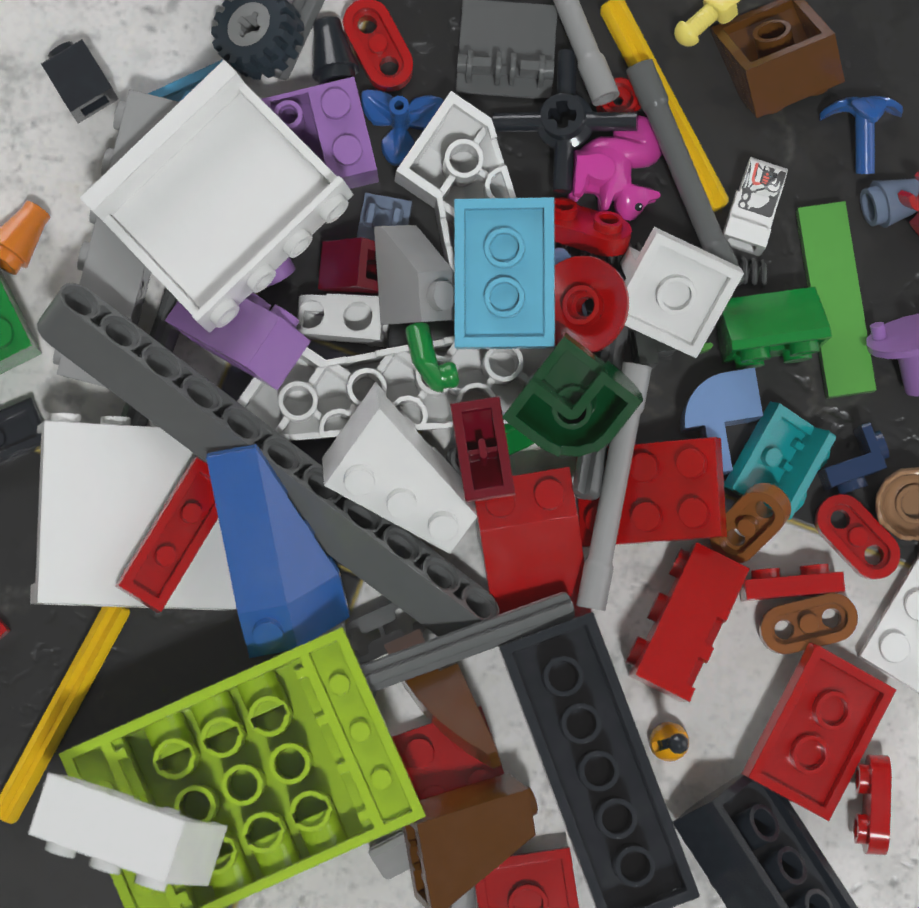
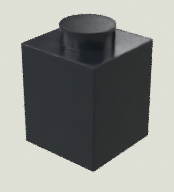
(79, 79)

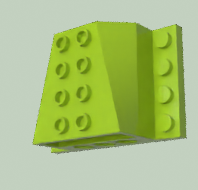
(276, 755)

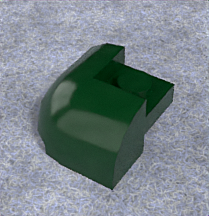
(573, 402)

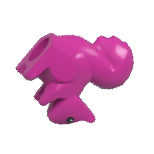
(606, 168)

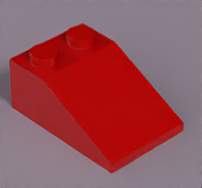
(532, 541)

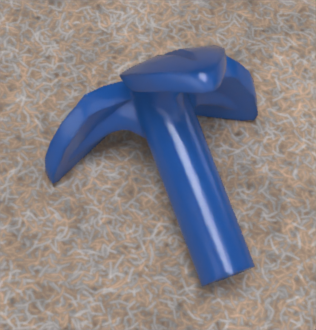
(387, 110)
(866, 112)

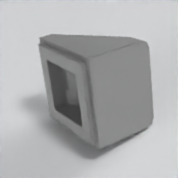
(390, 855)

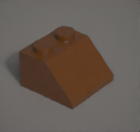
(779, 55)

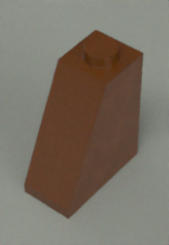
(467, 837)

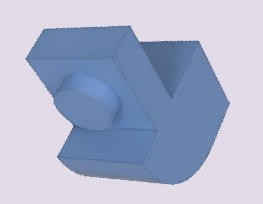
(722, 402)

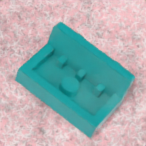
(781, 453)

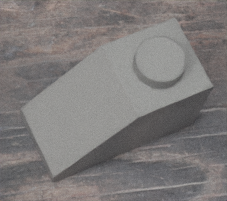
(412, 277)

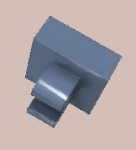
(382, 211)

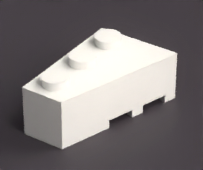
(397, 474)
(125, 833)

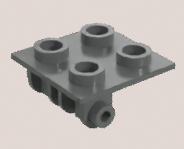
(506, 49)

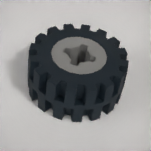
(254, 50)

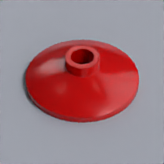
(585, 279)

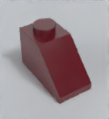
(349, 267)

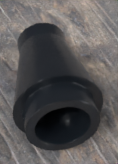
(332, 53)

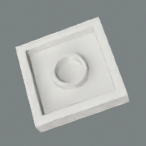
(677, 291)

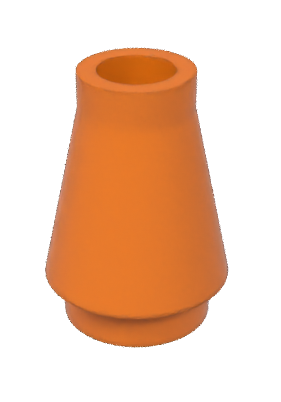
(20, 237)

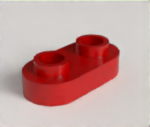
(379, 46)
(591, 230)
(858, 534)
(875, 784)

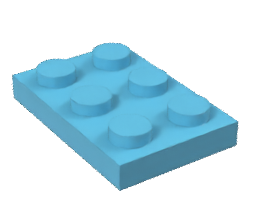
(504, 273)

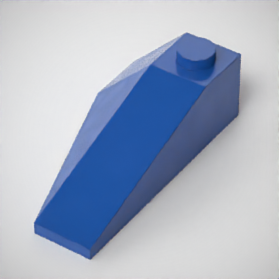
(276, 567)

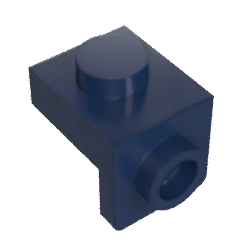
(851, 474)

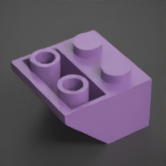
(332, 126)

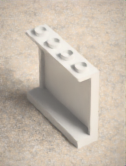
(218, 197)
(97, 505)

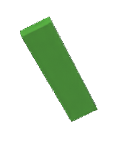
(833, 271)

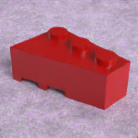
(686, 621)

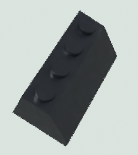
(759, 850)

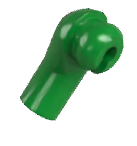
(425, 360)

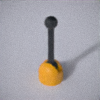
(672, 739)

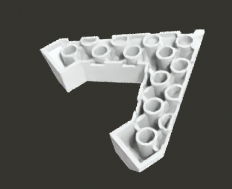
(448, 162)

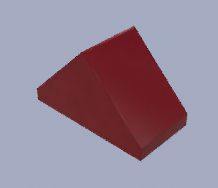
(482, 449)

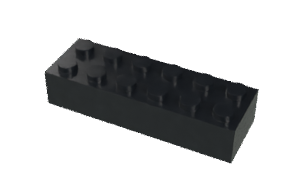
(598, 767)

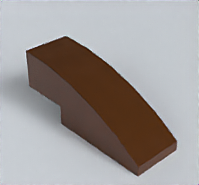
(449, 705)

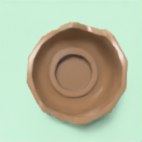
(899, 504)

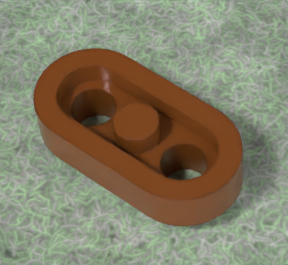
(753, 521)
(807, 623)

